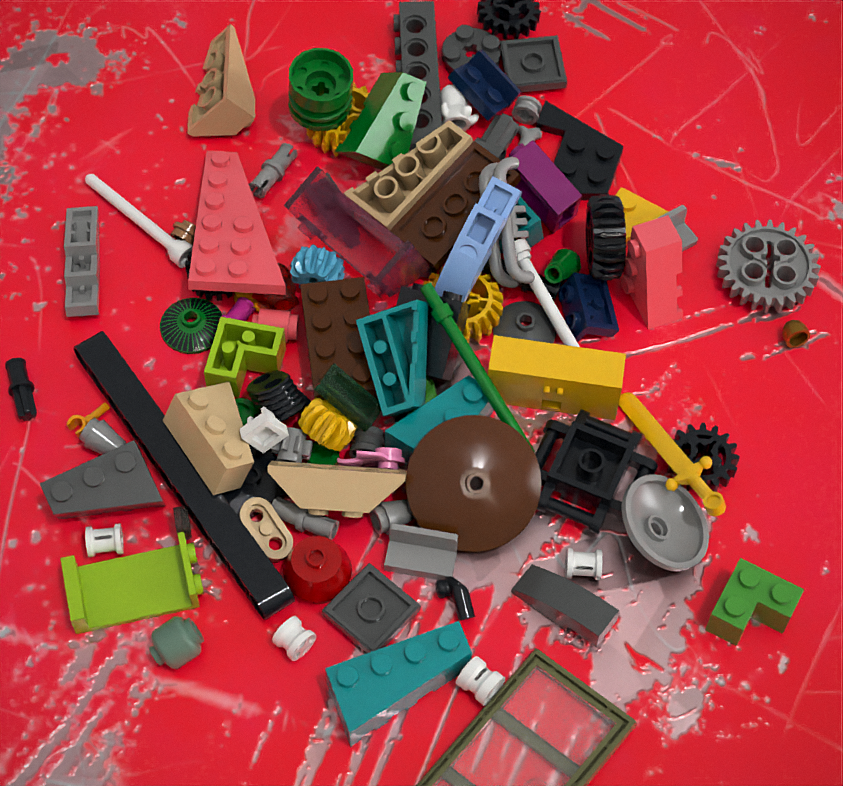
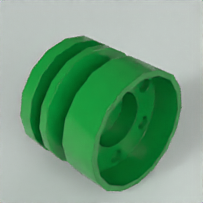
(320, 89)

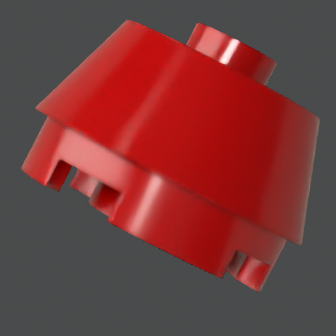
(317, 569)

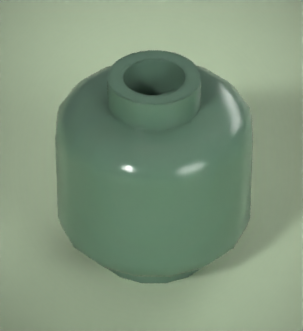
(176, 642)

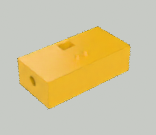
(557, 376)

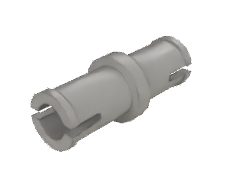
(273, 170)
(303, 521)

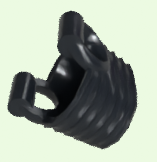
(278, 394)

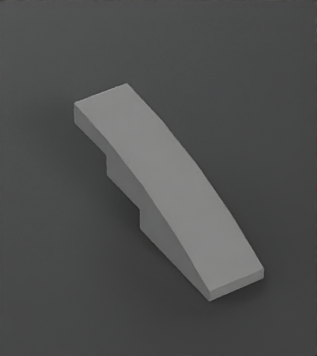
(82, 261)

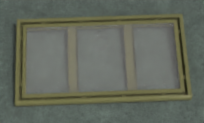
(535, 732)

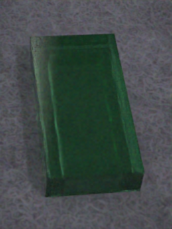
(348, 397)

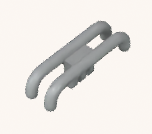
(508, 233)

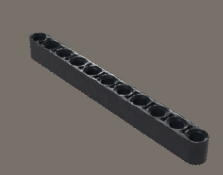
(209, 512)

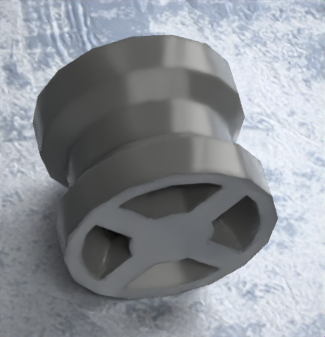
(367, 441)

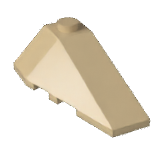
(225, 92)

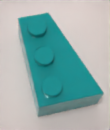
(397, 355)

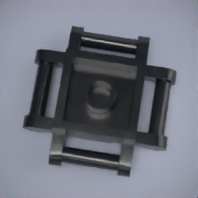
(588, 468)

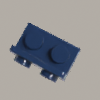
(485, 85)
(587, 306)

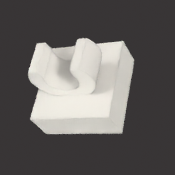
(263, 431)

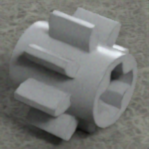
(293, 447)

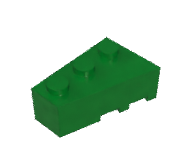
(386, 121)

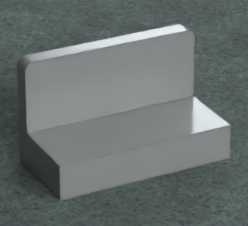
(421, 552)

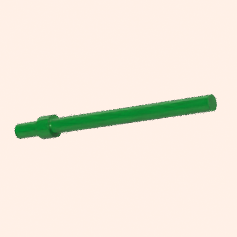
(444, 315)

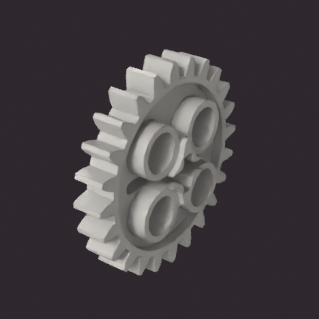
(796, 267)

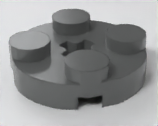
(466, 40)

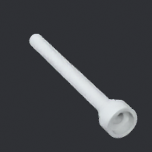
(177, 249)
(523, 258)

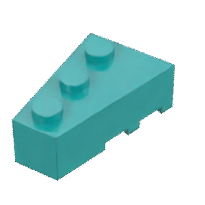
(457, 401)

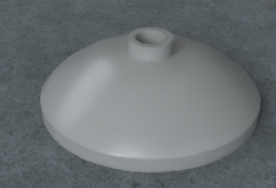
(665, 523)

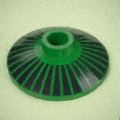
(190, 336)

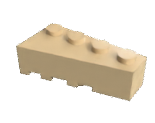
(400, 185)

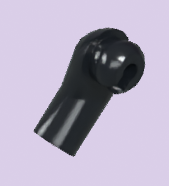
(459, 593)

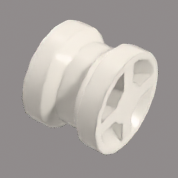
(294, 638)

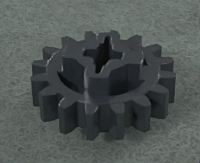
(509, 16)
(708, 443)

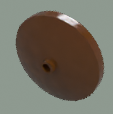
(441, 476)

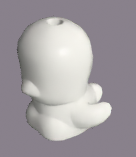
(455, 108)

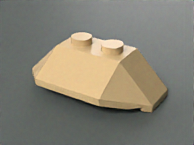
(336, 487)

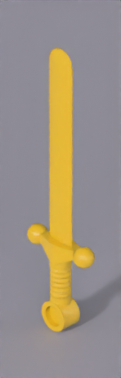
(685, 470)

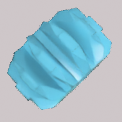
(316, 265)

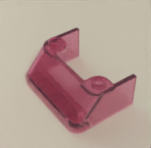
(355, 235)

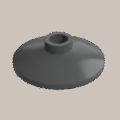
(530, 312)

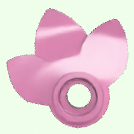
(382, 458)

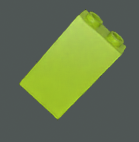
(131, 587)

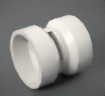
(480, 680)

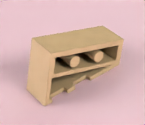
(208, 432)

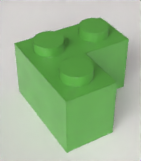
(753, 595)

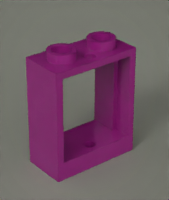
(545, 187)

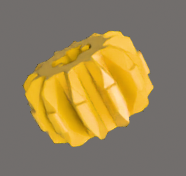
(326, 425)

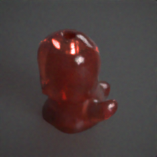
(281, 302)

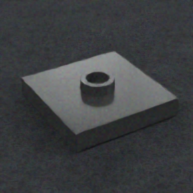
(534, 63)
(371, 609)

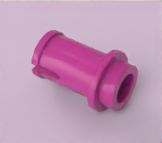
(241, 310)

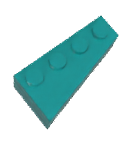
(395, 677)

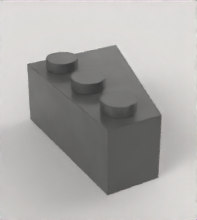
(104, 485)

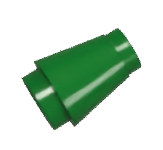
(562, 265)

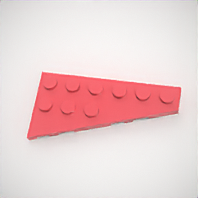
(230, 238)

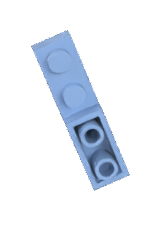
(477, 238)

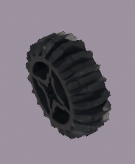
(605, 237)

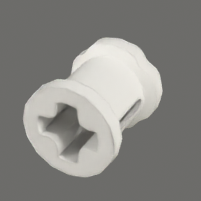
(104, 540)
(583, 563)

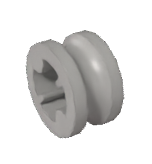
(526, 110)

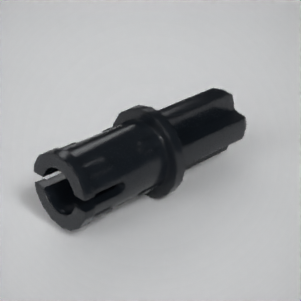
(21, 388)

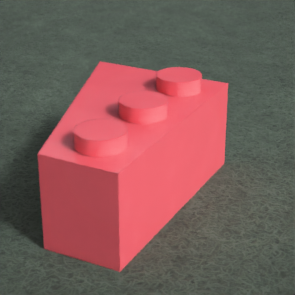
(651, 271)

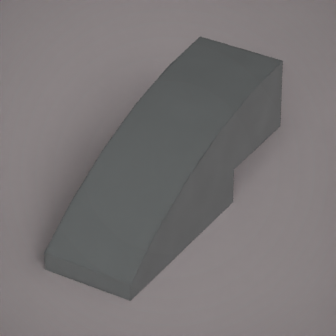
(566, 603)

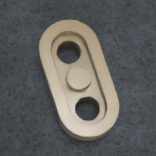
(268, 529)

